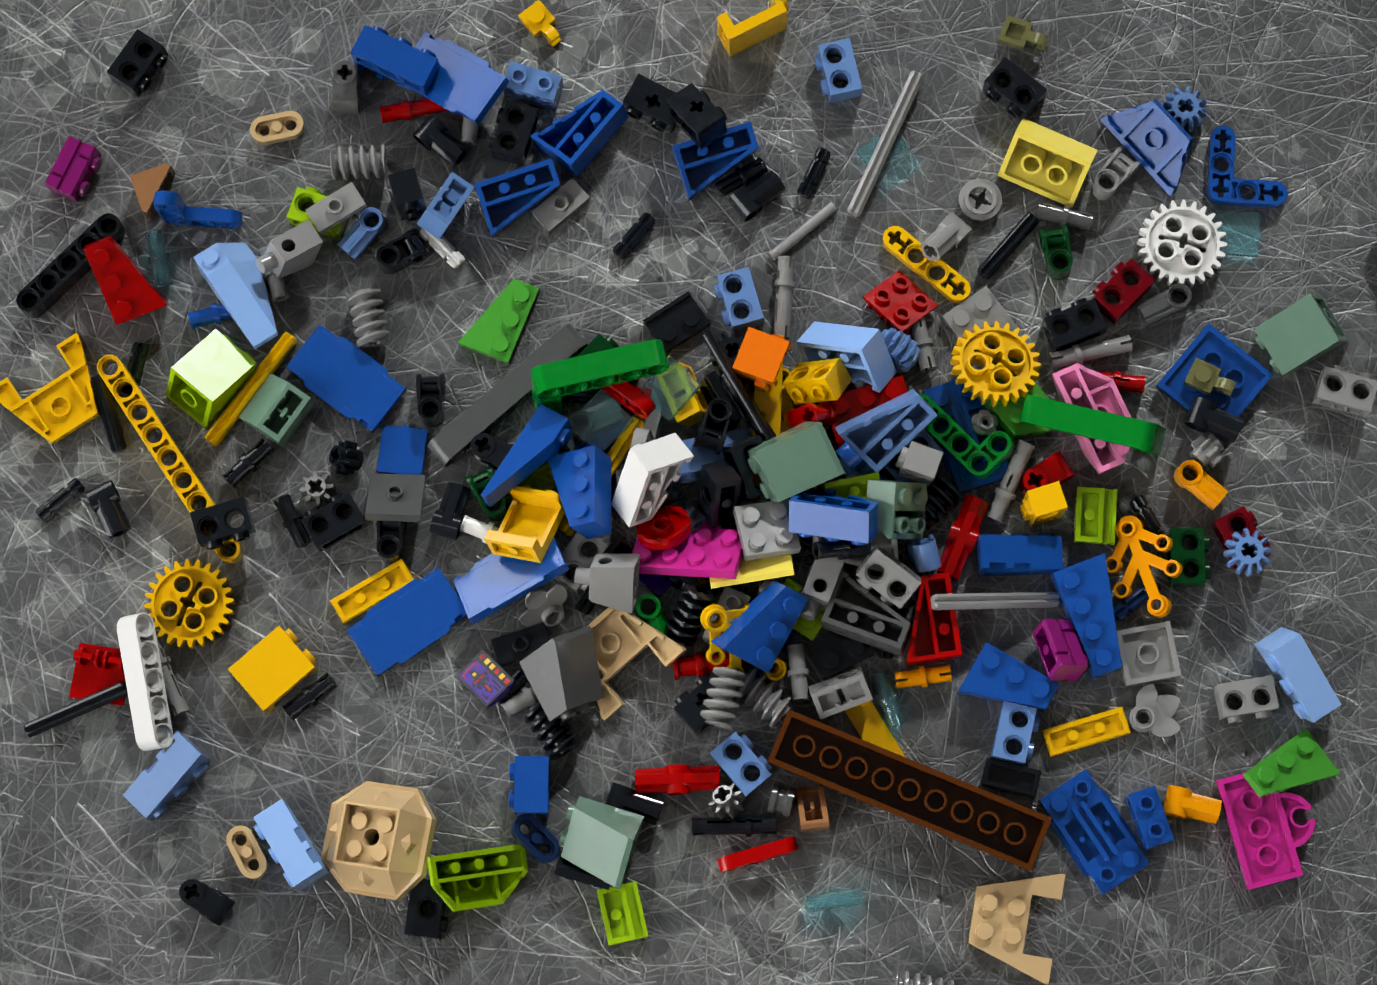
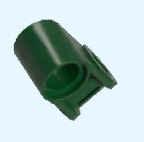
(1056, 246)
(477, 484)

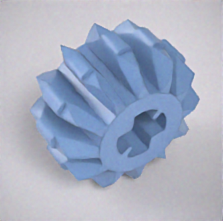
(1179, 101)
(901, 349)
(1247, 542)

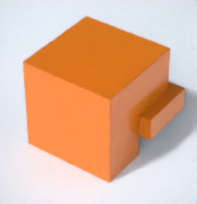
(761, 358)

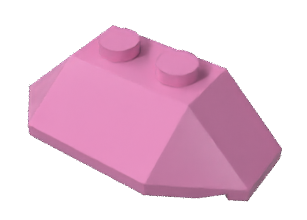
(1094, 391)

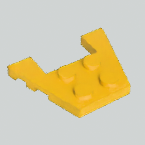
(61, 404)

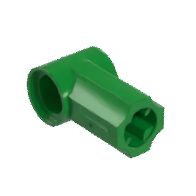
(657, 619)

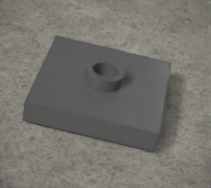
(395, 497)

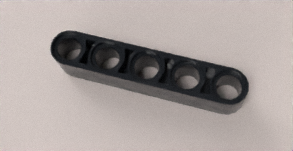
(57, 271)

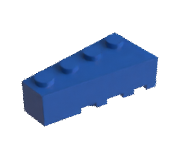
(1089, 606)

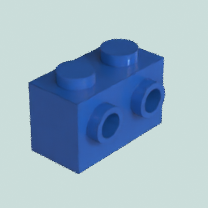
(531, 785)

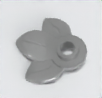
(544, 606)
(1158, 711)

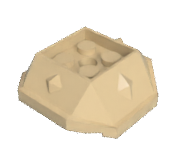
(404, 842)

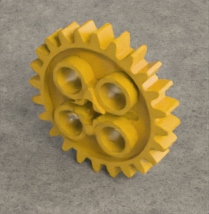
(983, 381)
(167, 593)

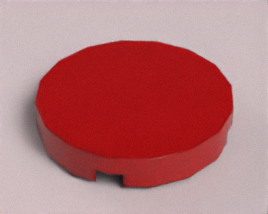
(671, 531)

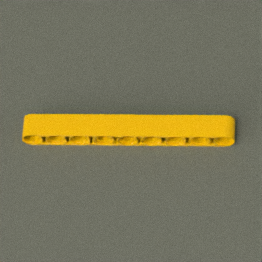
(163, 447)

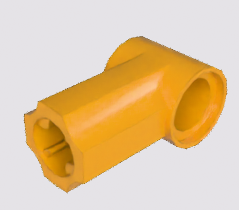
(1202, 485)
(1184, 804)

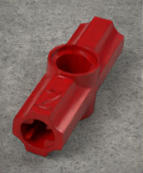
(962, 536)
(677, 779)

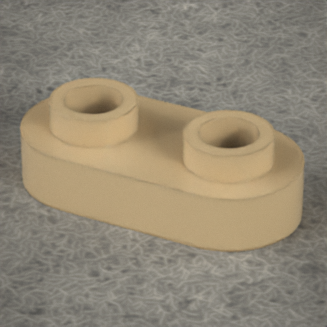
(277, 124)
(247, 853)

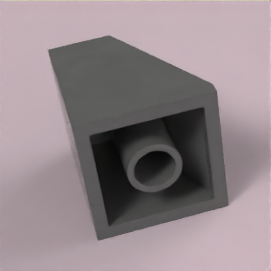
(565, 674)

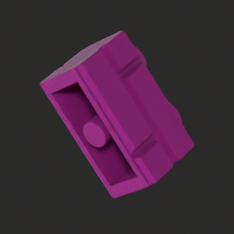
(73, 169)
(1060, 650)

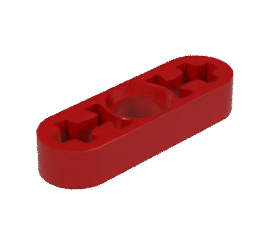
(631, 398)
(757, 854)

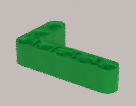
(596, 371)
(1093, 424)

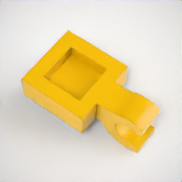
(540, 21)

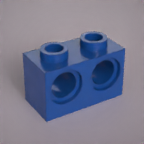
(1149, 818)

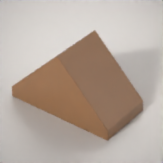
(149, 182)
(812, 809)

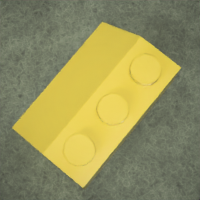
(1047, 162)
(758, 570)

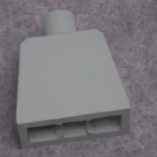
(291, 251)
(820, 578)
(612, 580)

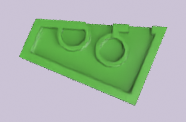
(502, 323)
(1291, 765)

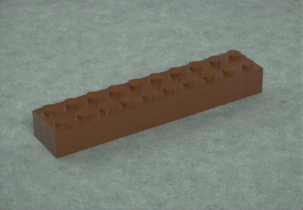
(909, 790)

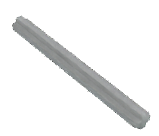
(885, 143)

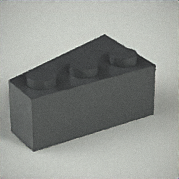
(864, 618)

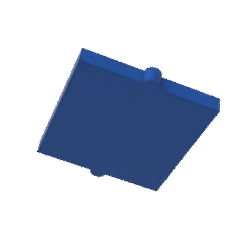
(402, 450)

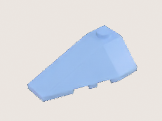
(240, 287)

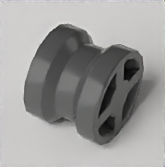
(781, 800)

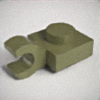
(1018, 33)
(1206, 377)

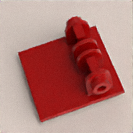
(899, 302)
(95, 670)

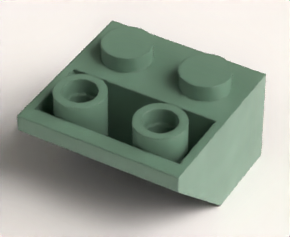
(277, 410)
(900, 507)

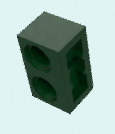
(1189, 557)

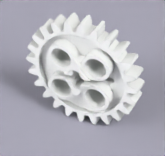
(1188, 220)

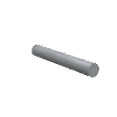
(803, 231)

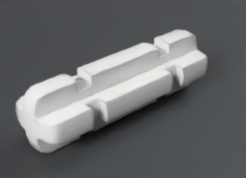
(444, 249)

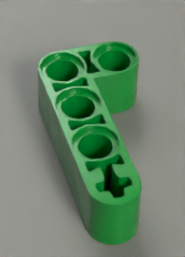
(974, 451)

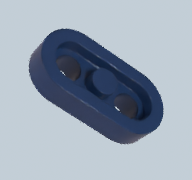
(536, 836)

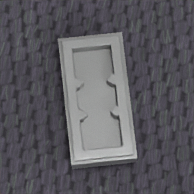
(561, 205)
(336, 208)

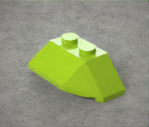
(477, 876)

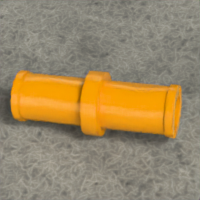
(923, 676)

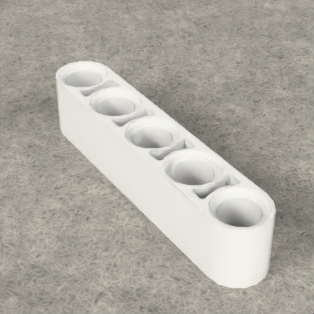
(145, 682)

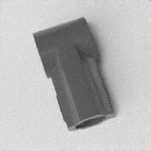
(1162, 305)

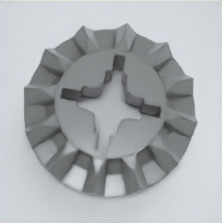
(974, 189)

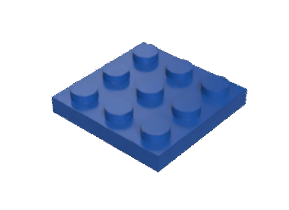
(1234, 365)

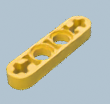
(922, 268)

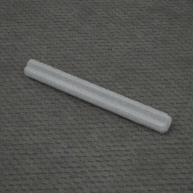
(994, 600)

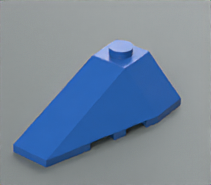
(534, 446)

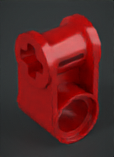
(823, 412)
(1046, 472)

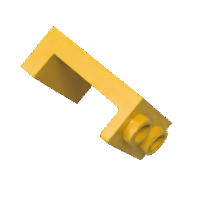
(754, 29)
(527, 525)
(273, 668)

